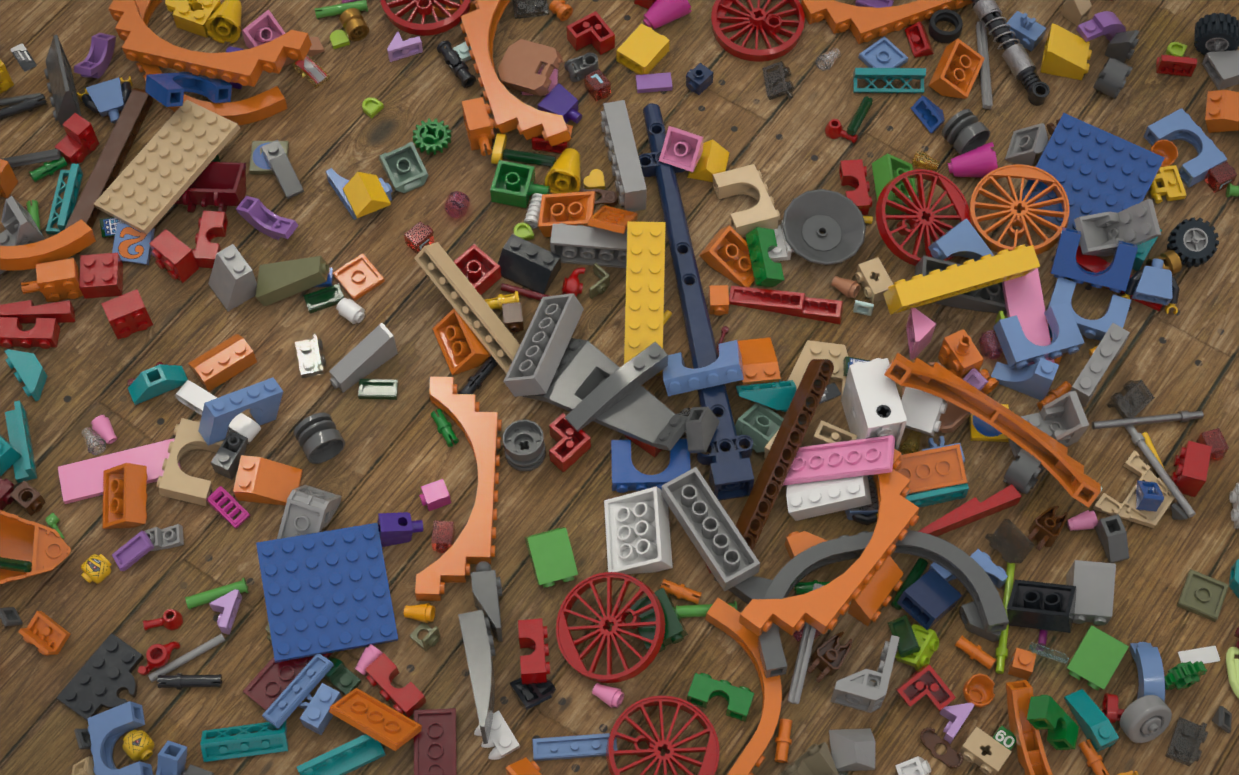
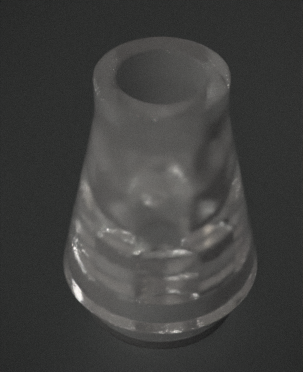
(827, 59)
(94, 443)

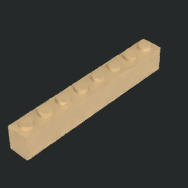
(468, 304)

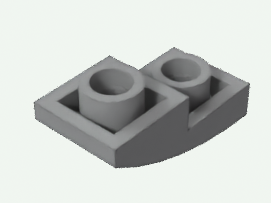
(166, 537)

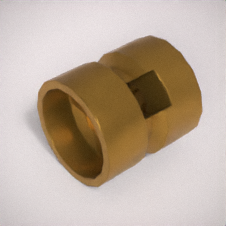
(354, 24)
(1171, 261)

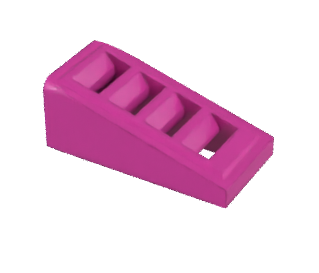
(219, 498)

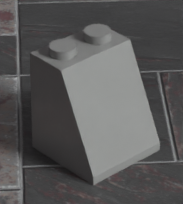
(232, 278)
(1093, 591)

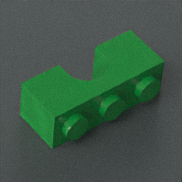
(765, 271)
(705, 688)
(1047, 714)

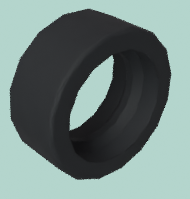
(945, 36)

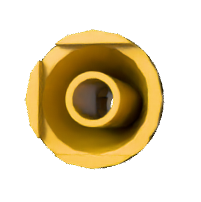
(226, 22)
(565, 173)

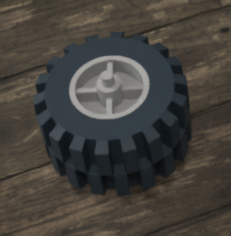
(1216, 33)
(1193, 241)

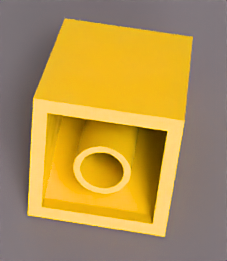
(1065, 54)

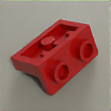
(1176, 65)

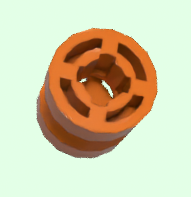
(562, 9)
(992, 382)

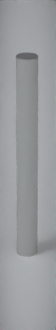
(187, 657)

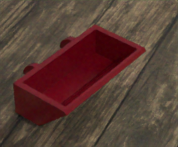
(218, 185)

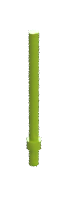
(1002, 651)

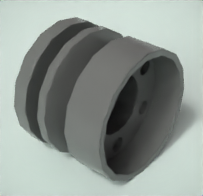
(965, 132)
(319, 438)
(524, 445)

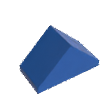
(1148, 496)

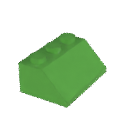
(884, 171)

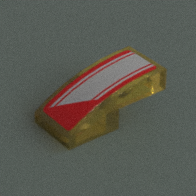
(311, 70)

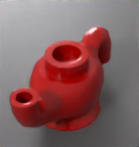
(572, 283)
(158, 656)

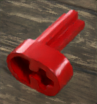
(1110, 707)

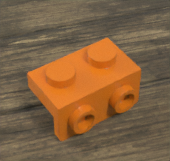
(45, 634)

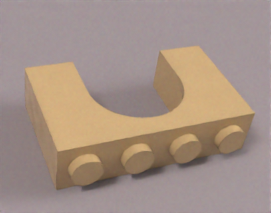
(749, 182)
(174, 481)

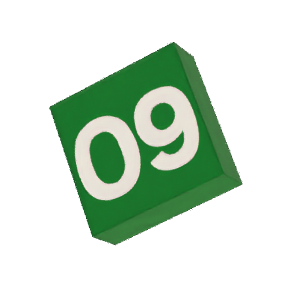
(1005, 737)

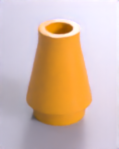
(422, 612)

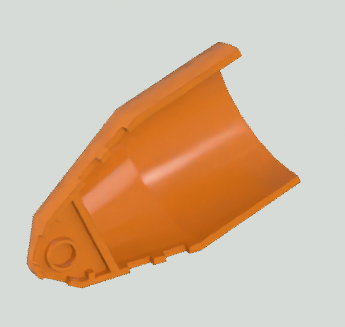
(31, 543)

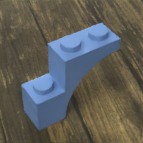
(996, 573)

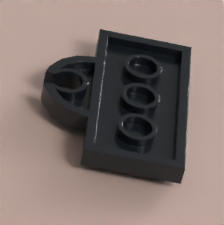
(102, 679)

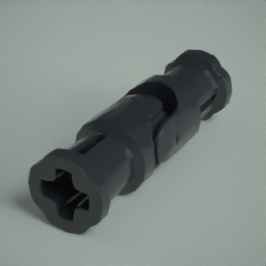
(456, 64)

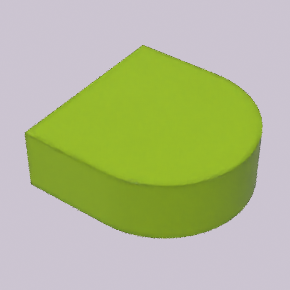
(339, 39)
(1176, 49)
(372, 106)
(524, 231)

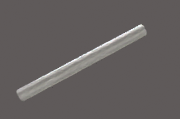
(985, 78)
(802, 661)

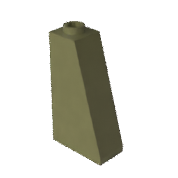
(289, 277)

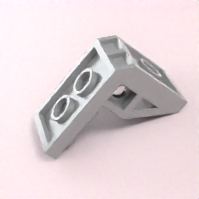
(19, 226)
(1103, 230)
(1060, 419)
(307, 511)
(858, 689)

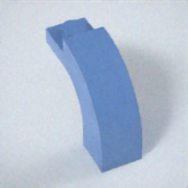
(1149, 669)
(171, 759)

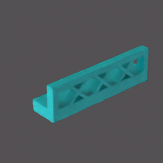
(889, 73)
(69, 200)
(20, 439)
(938, 495)
(244, 742)
(344, 758)

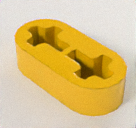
(499, 146)

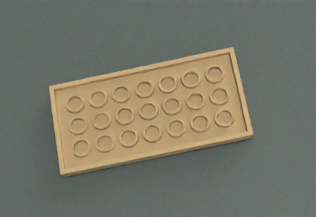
(166, 166)

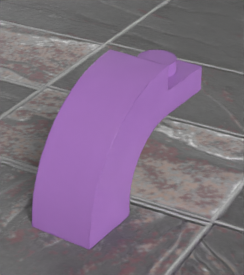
(1103, 23)
(98, 57)
(264, 220)

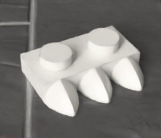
(500, 737)

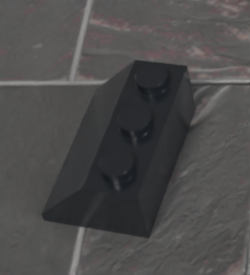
(528, 264)
(1042, 606)

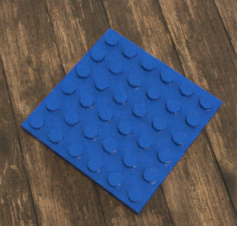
(1094, 169)
(326, 592)

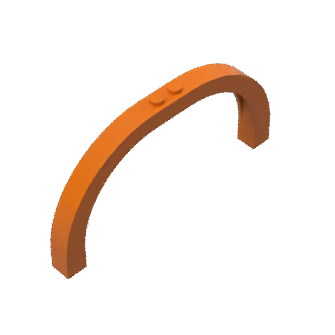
(241, 112)
(54, 248)
(727, 620)

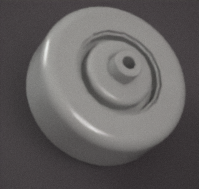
(1145, 718)

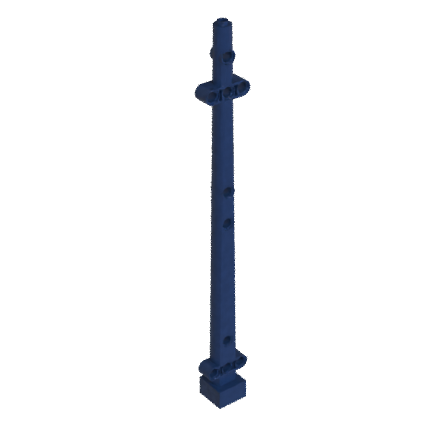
(731, 470)

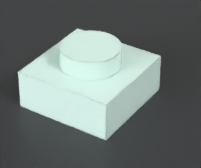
(463, 51)

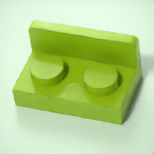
(928, 643)

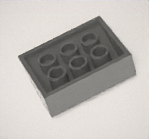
(61, 83)

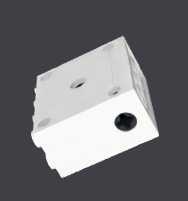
(873, 402)

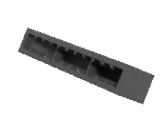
(618, 385)

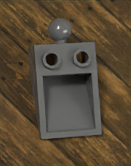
(486, 594)

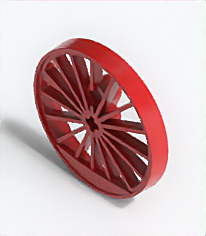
(755, 20)
(425, 29)
(918, 209)
(568, 646)
(711, 759)

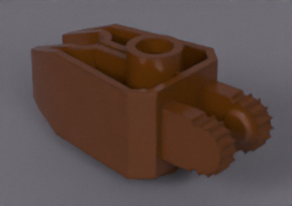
(1046, 528)
(829, 659)

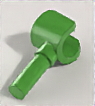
(52, 520)

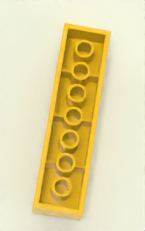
(961, 279)
(644, 287)

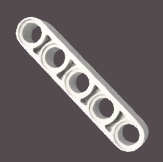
(195, 397)

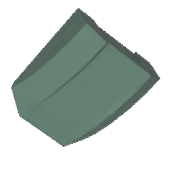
(404, 168)
(759, 424)

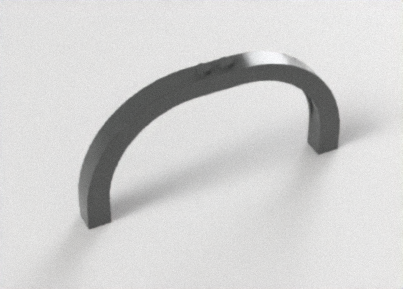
(851, 547)

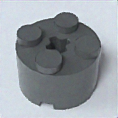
(1112, 77)
(1023, 472)

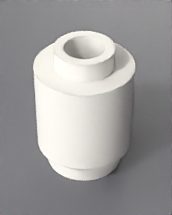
(350, 310)

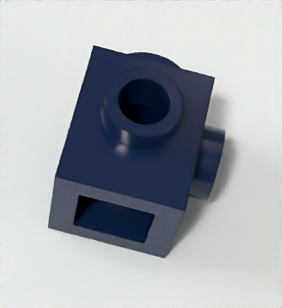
(699, 78)

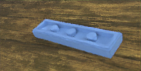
(297, 690)
(571, 747)

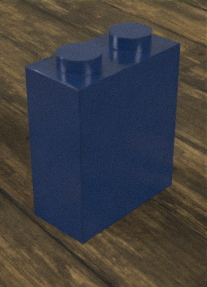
(929, 599)

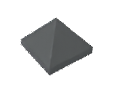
(1178, 512)
(9, 616)
(1223, 719)
(83, 738)

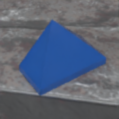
(928, 113)

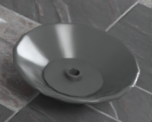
(828, 213)

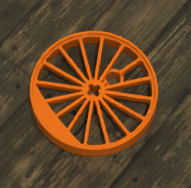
(1027, 208)

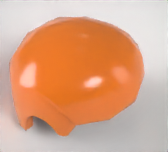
(1165, 149)
(979, 690)

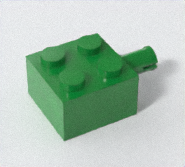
(515, 184)

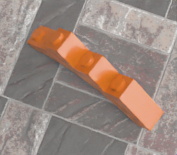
(1028, 739)

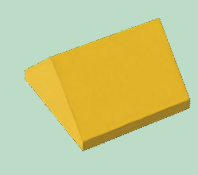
(712, 161)
(365, 194)

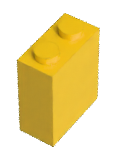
(642, 50)

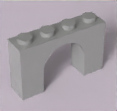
(1105, 353)

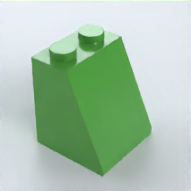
(551, 556)
(1097, 658)

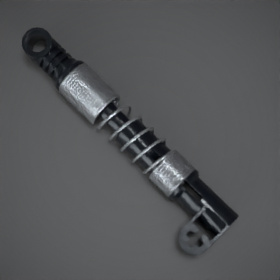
(1014, 54)

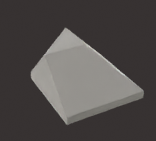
(1026, 144)
(852, 749)

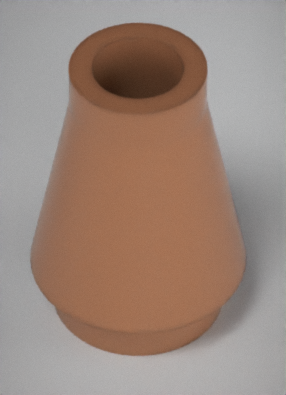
(847, 287)

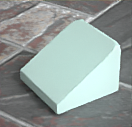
(863, 308)

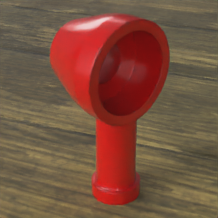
(835, 130)
(170, 624)

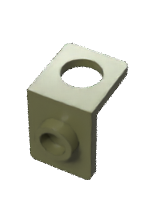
(601, 286)
(429, 640)

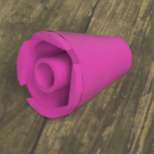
(665, 11)
(974, 163)

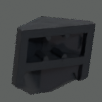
(532, 694)

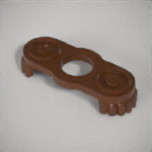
(608, 197)
(931, 739)

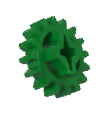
(434, 136)
(1184, 675)

